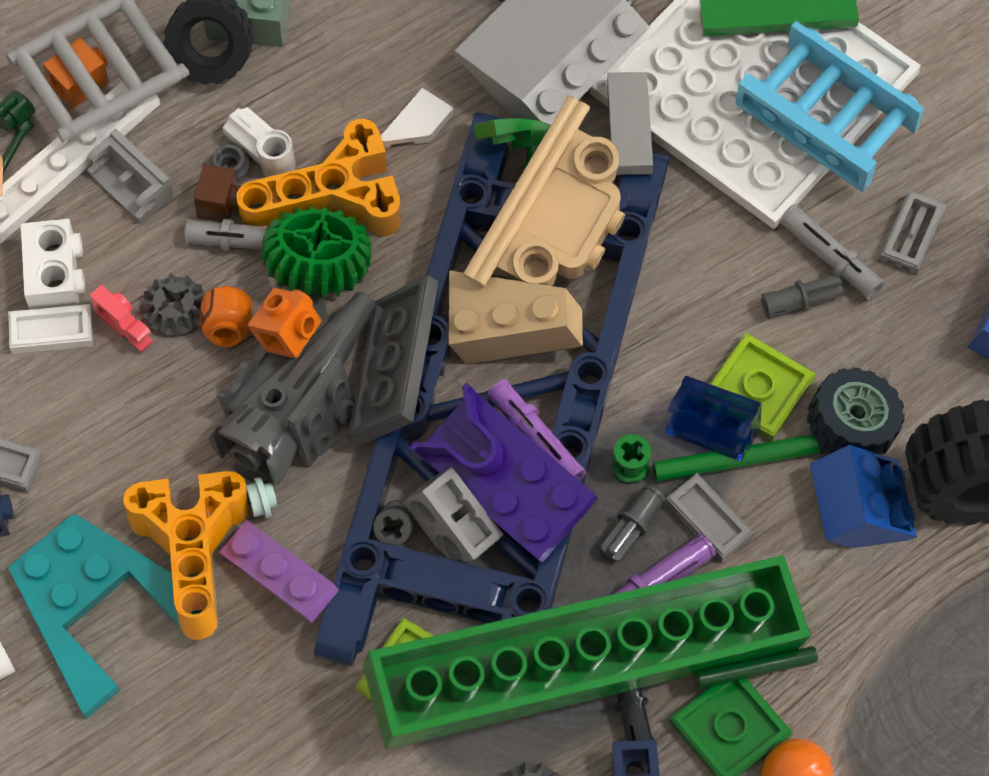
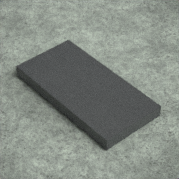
(393, 361)

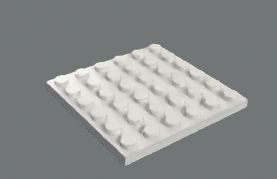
(695, 110)

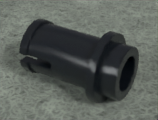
(634, 715)

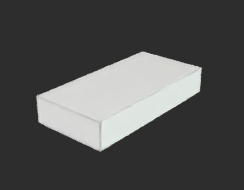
(50, 329)

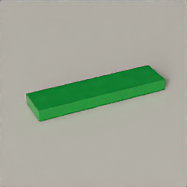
(764, 16)

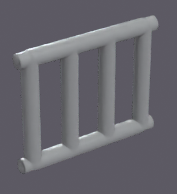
(103, 109)

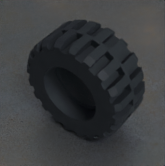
(952, 464)

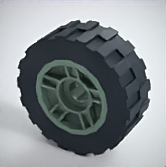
(874, 409)

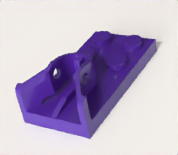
(508, 474)

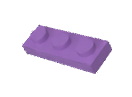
(279, 571)

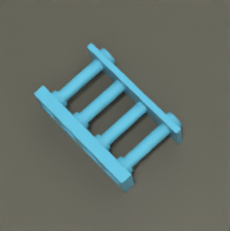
(824, 140)

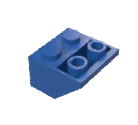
(862, 498)

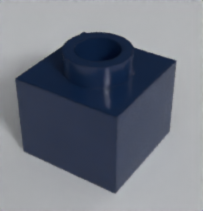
(635, 753)

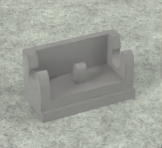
(129, 176)

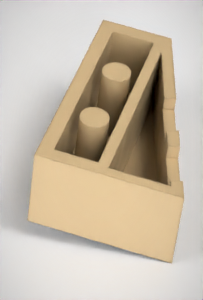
(510, 319)

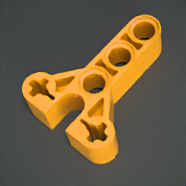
(342, 167)
(153, 515)

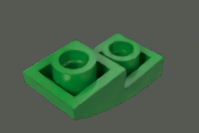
(518, 130)

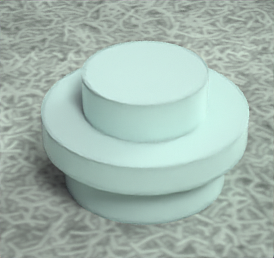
(261, 498)

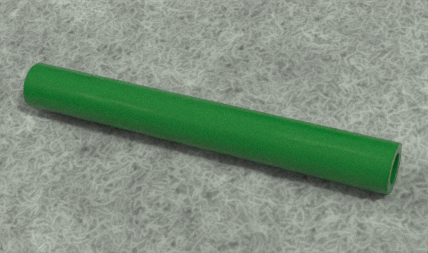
(714, 462)

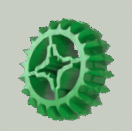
(316, 251)

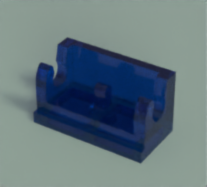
(714, 418)

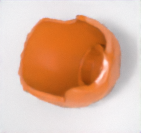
(797, 758)

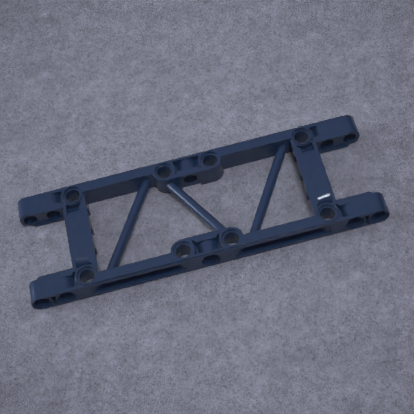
(444, 582)

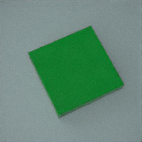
(730, 727)

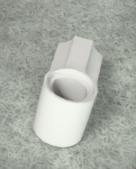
(260, 142)

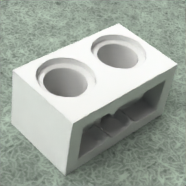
(44, 266)

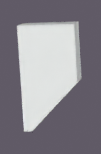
(418, 120)

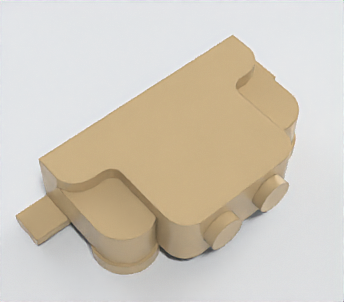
(556, 208)

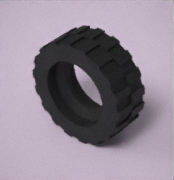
(201, 67)

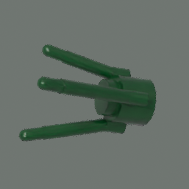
(15, 114)

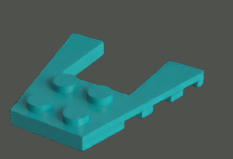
(70, 576)

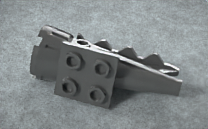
(291, 402)

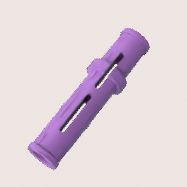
(506, 399)
(675, 565)

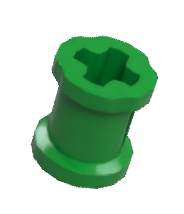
(627, 448)

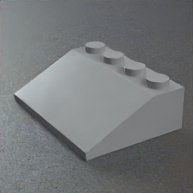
(548, 50)

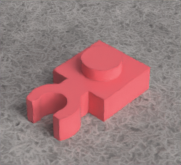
(116, 313)

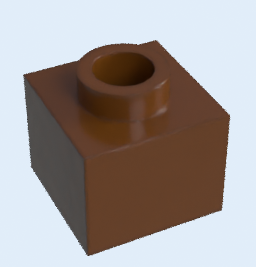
(216, 193)

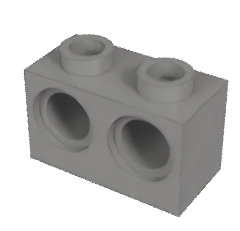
(452, 517)

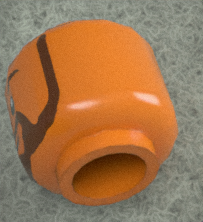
(226, 316)

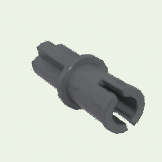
(801, 296)
(632, 523)

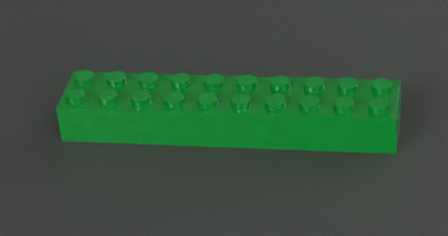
(583, 651)

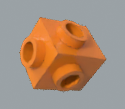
(285, 322)

